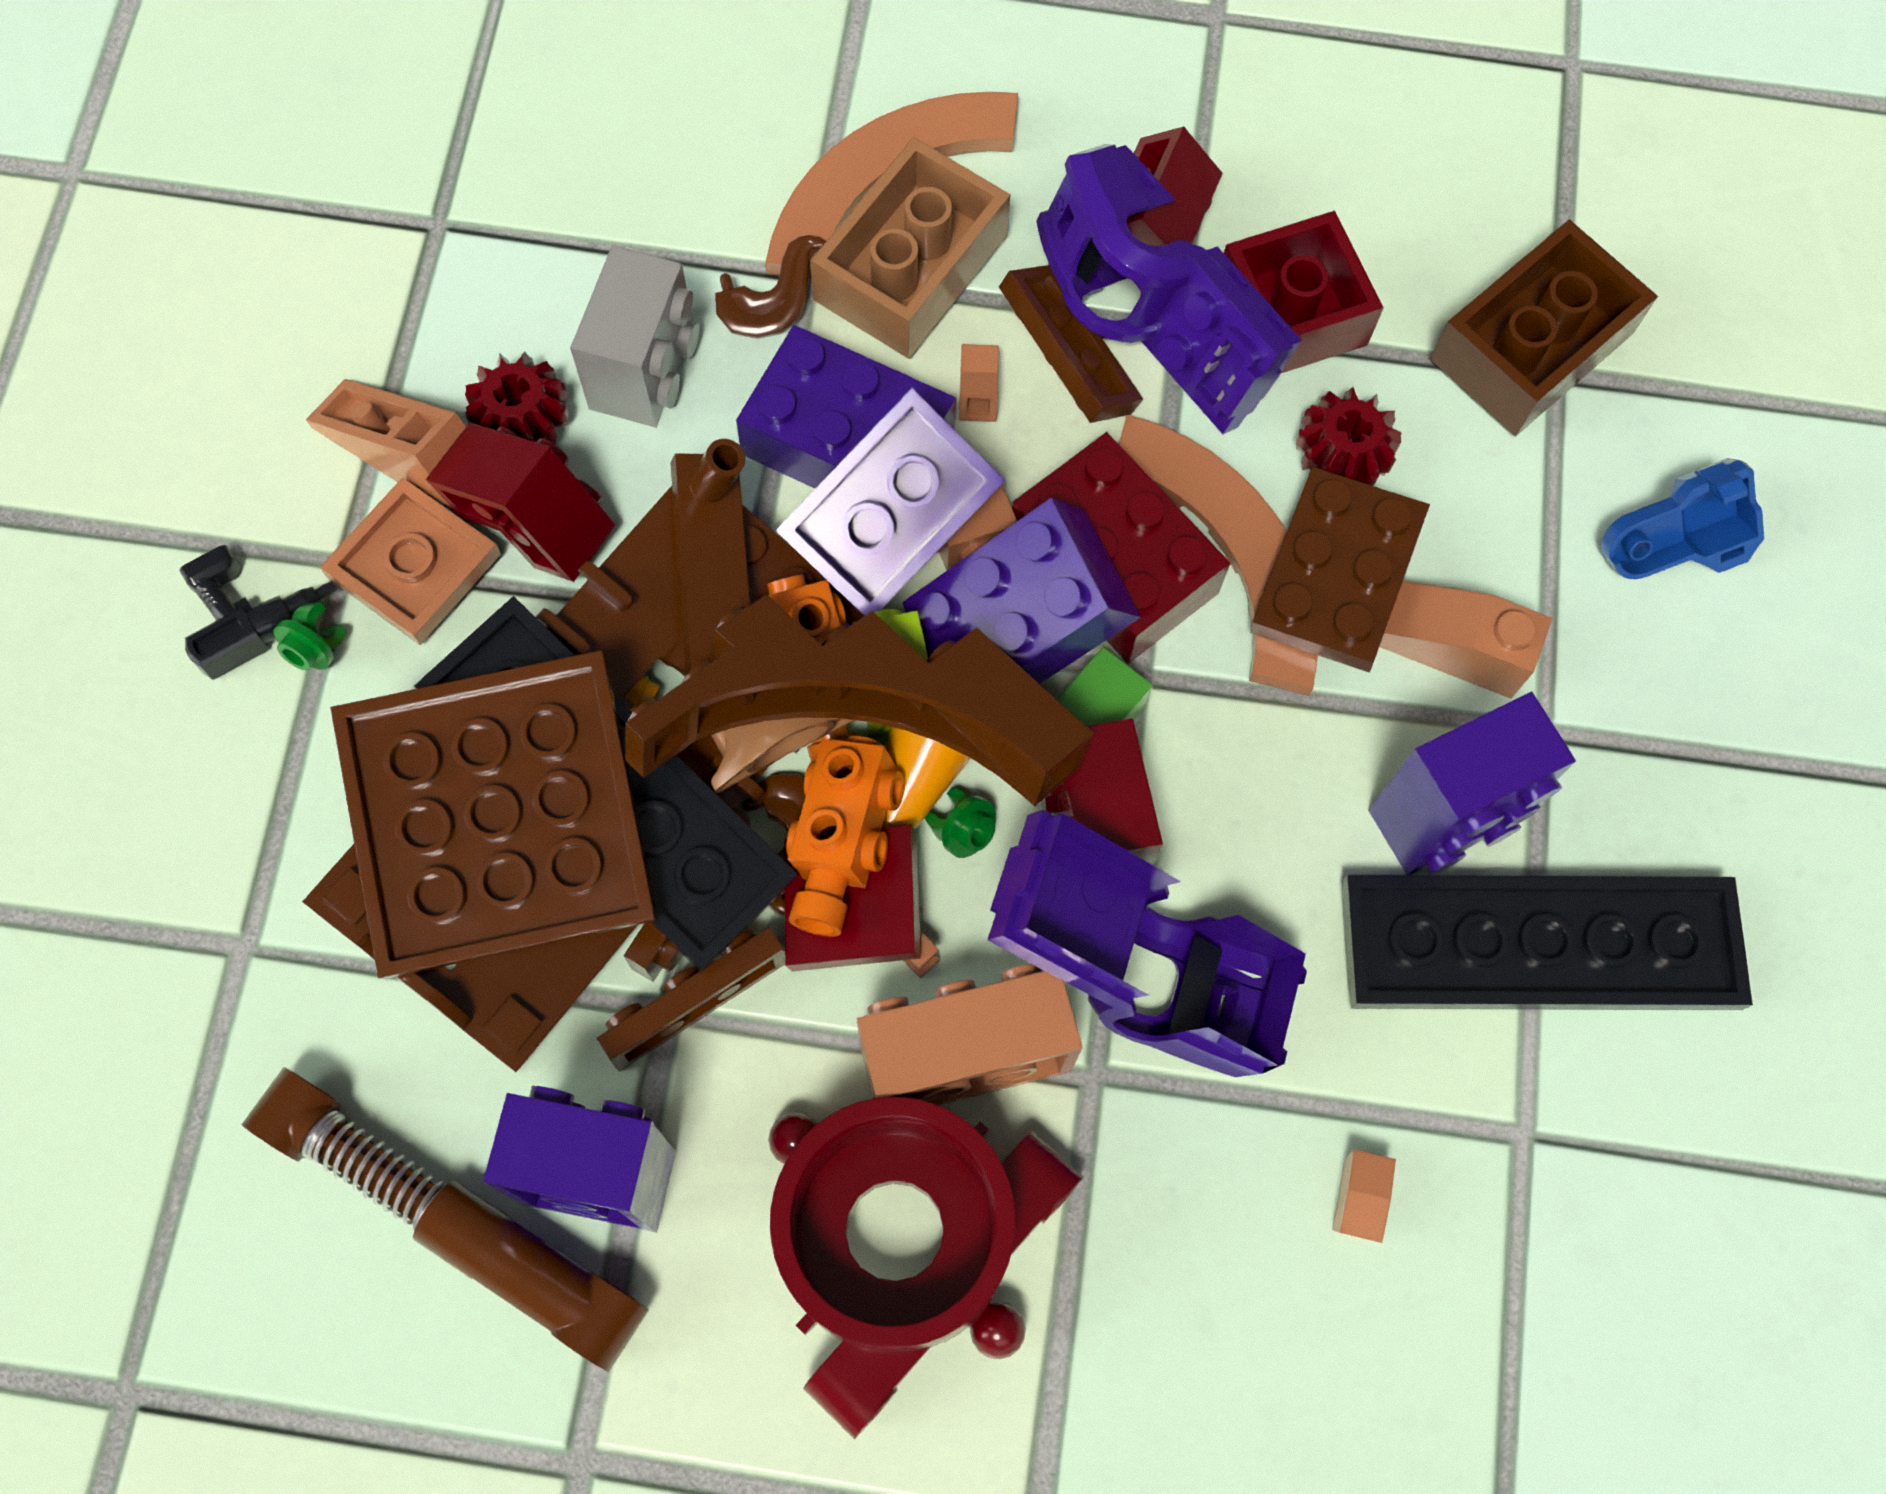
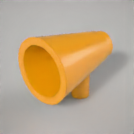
(926, 771)

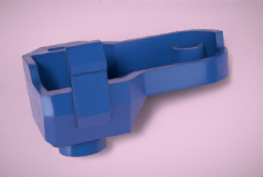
(1705, 520)

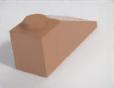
(388, 431)
(1467, 635)

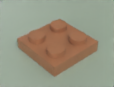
(411, 560)

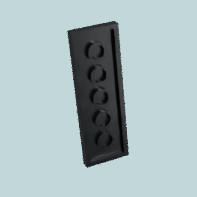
(701, 858)
(1545, 942)

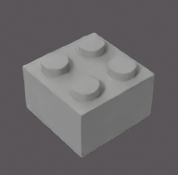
(635, 336)

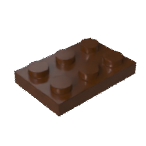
(1340, 569)

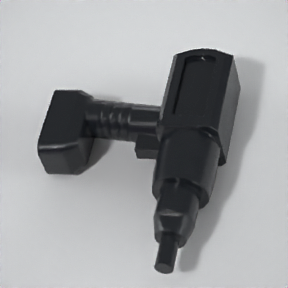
(239, 629)

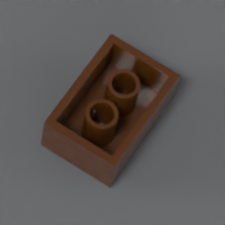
(1542, 327)

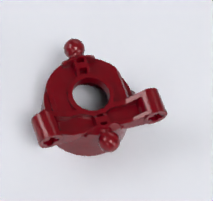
(984, 1217)

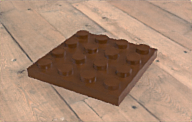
(492, 814)

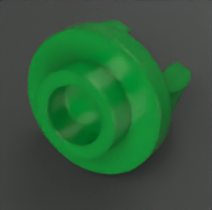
(301, 642)
(968, 825)

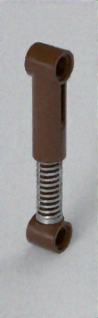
(452, 1222)

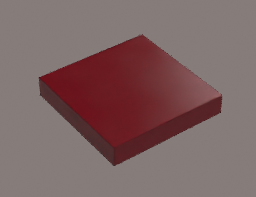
(879, 920)

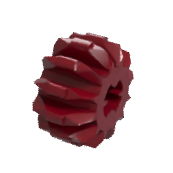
(519, 398)
(1349, 437)

